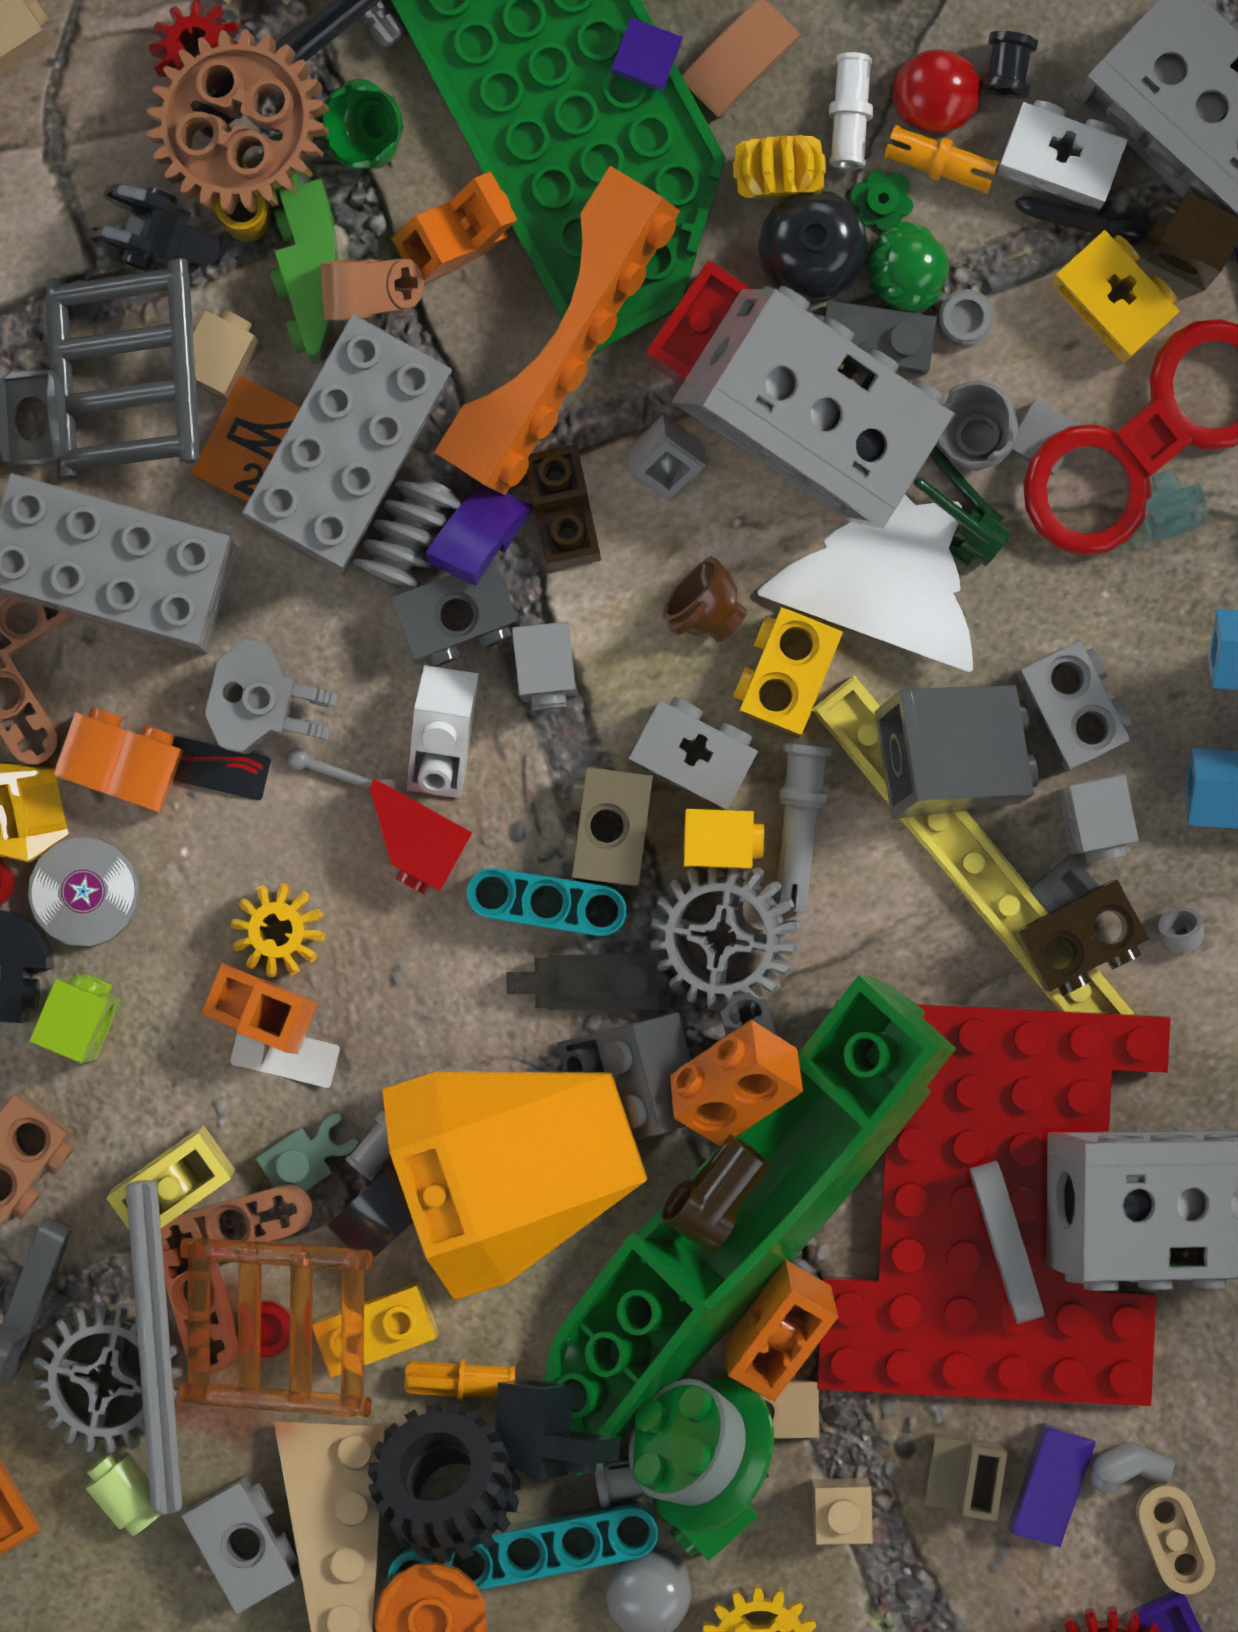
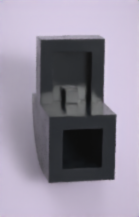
(21, 949)
(374, 1215)
(537, 1431)

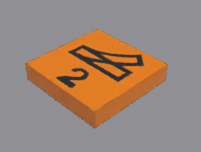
(244, 439)

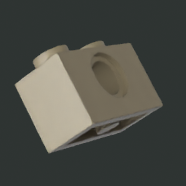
(629, 798)

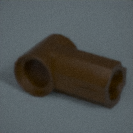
(708, 1205)

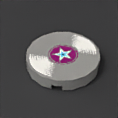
(84, 891)

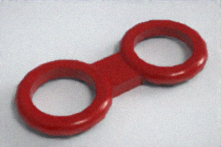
(1139, 446)

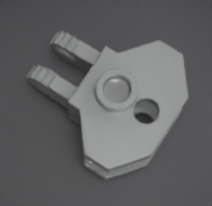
(264, 702)

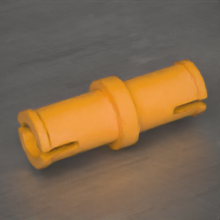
(941, 159)

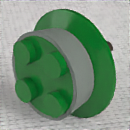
(702, 1451)

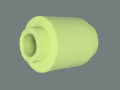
(122, 1492)

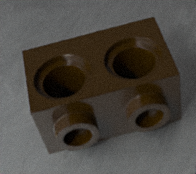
(1076, 925)

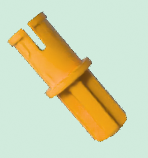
(455, 1379)

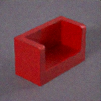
(694, 322)

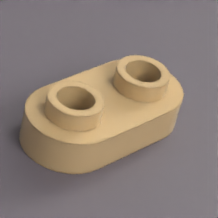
(1175, 1536)

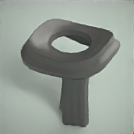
(14, 390)

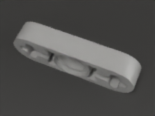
(1006, 1242)

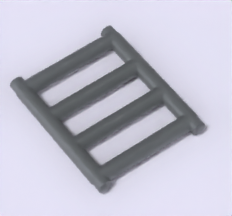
(178, 390)

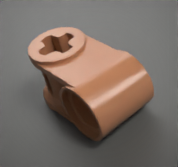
(369, 287)

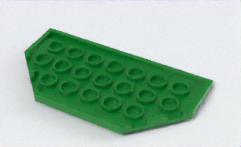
(551, 118)

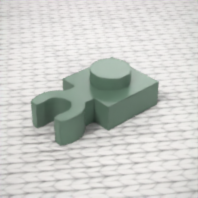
(301, 1159)

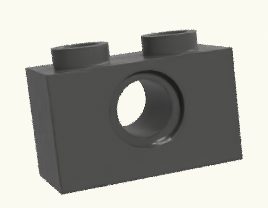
(423, 607)

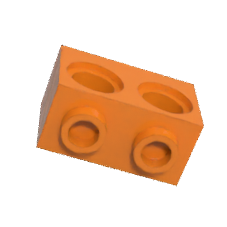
(735, 1083)

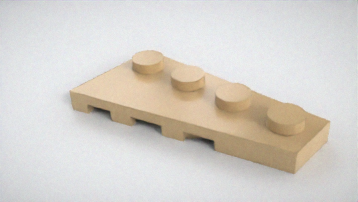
(333, 1519)

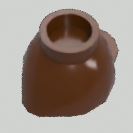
(705, 603)

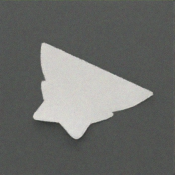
(886, 583)

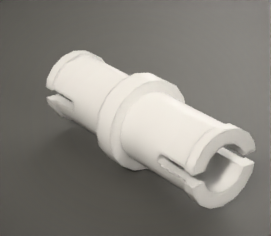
(850, 111)

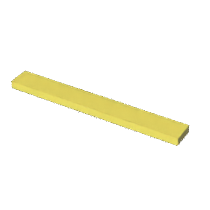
(963, 853)

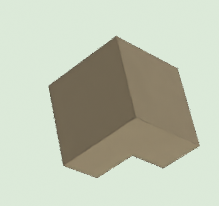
(965, 1476)

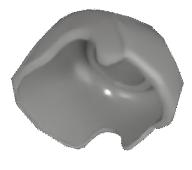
(981, 428)
(649, 1593)

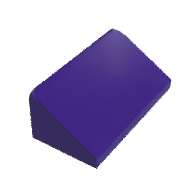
(1051, 1485)

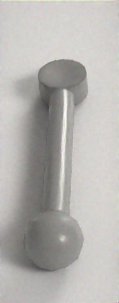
(299, 759)

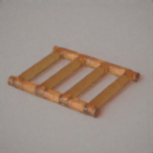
(302, 1260)

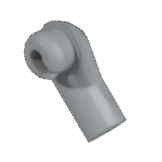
(1127, 1462)

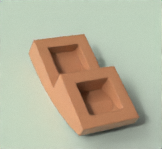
(740, 56)

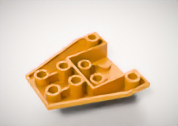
(506, 1165)

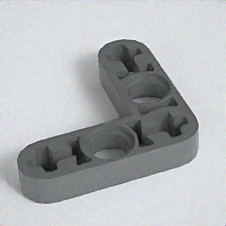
(31, 1296)

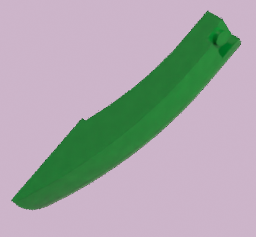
(670, 1300)

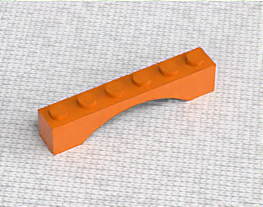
(619, 236)

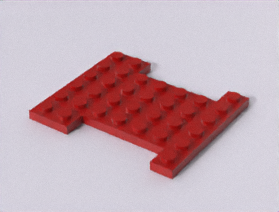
(939, 1303)

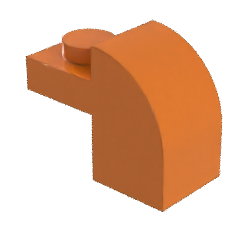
(457, 230)
(260, 1009)

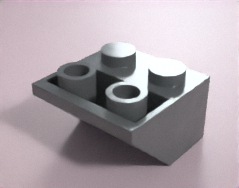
(641, 1063)

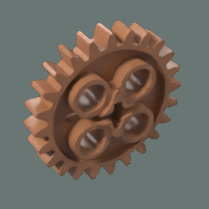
(257, 76)

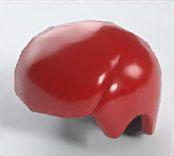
(936, 91)

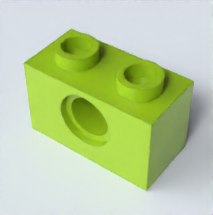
(76, 1017)

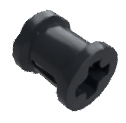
(1009, 64)

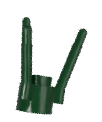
(979, 532)

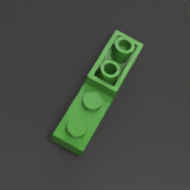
(311, 225)

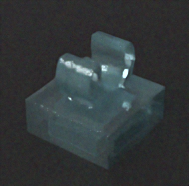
(1173, 507)

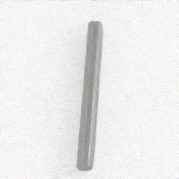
(154, 1346)

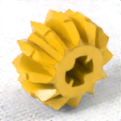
(779, 166)
(272, 947)

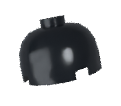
(813, 245)

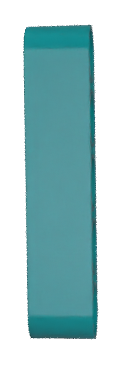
(554, 1556)

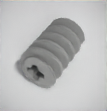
(408, 531)

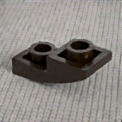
(562, 508)

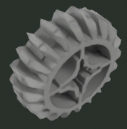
(729, 912)
(80, 1372)

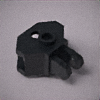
(154, 231)

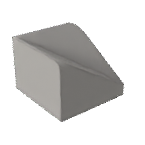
(666, 458)

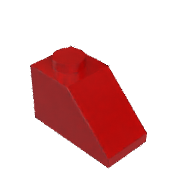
(417, 838)

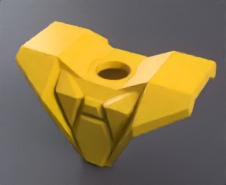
(29, 811)

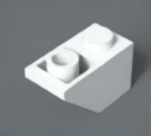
(442, 731)

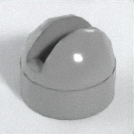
(1179, 919)

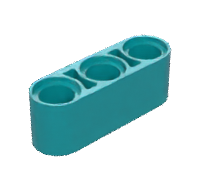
(521, 889)

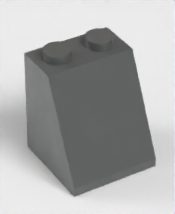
(955, 749)

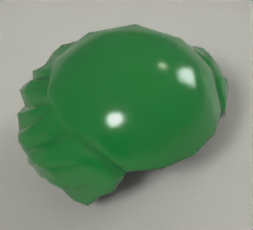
(362, 125)
(907, 267)

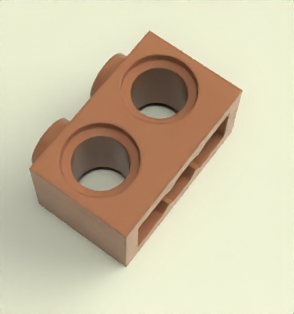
(21, 1165)

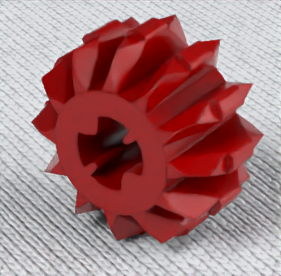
(185, 31)

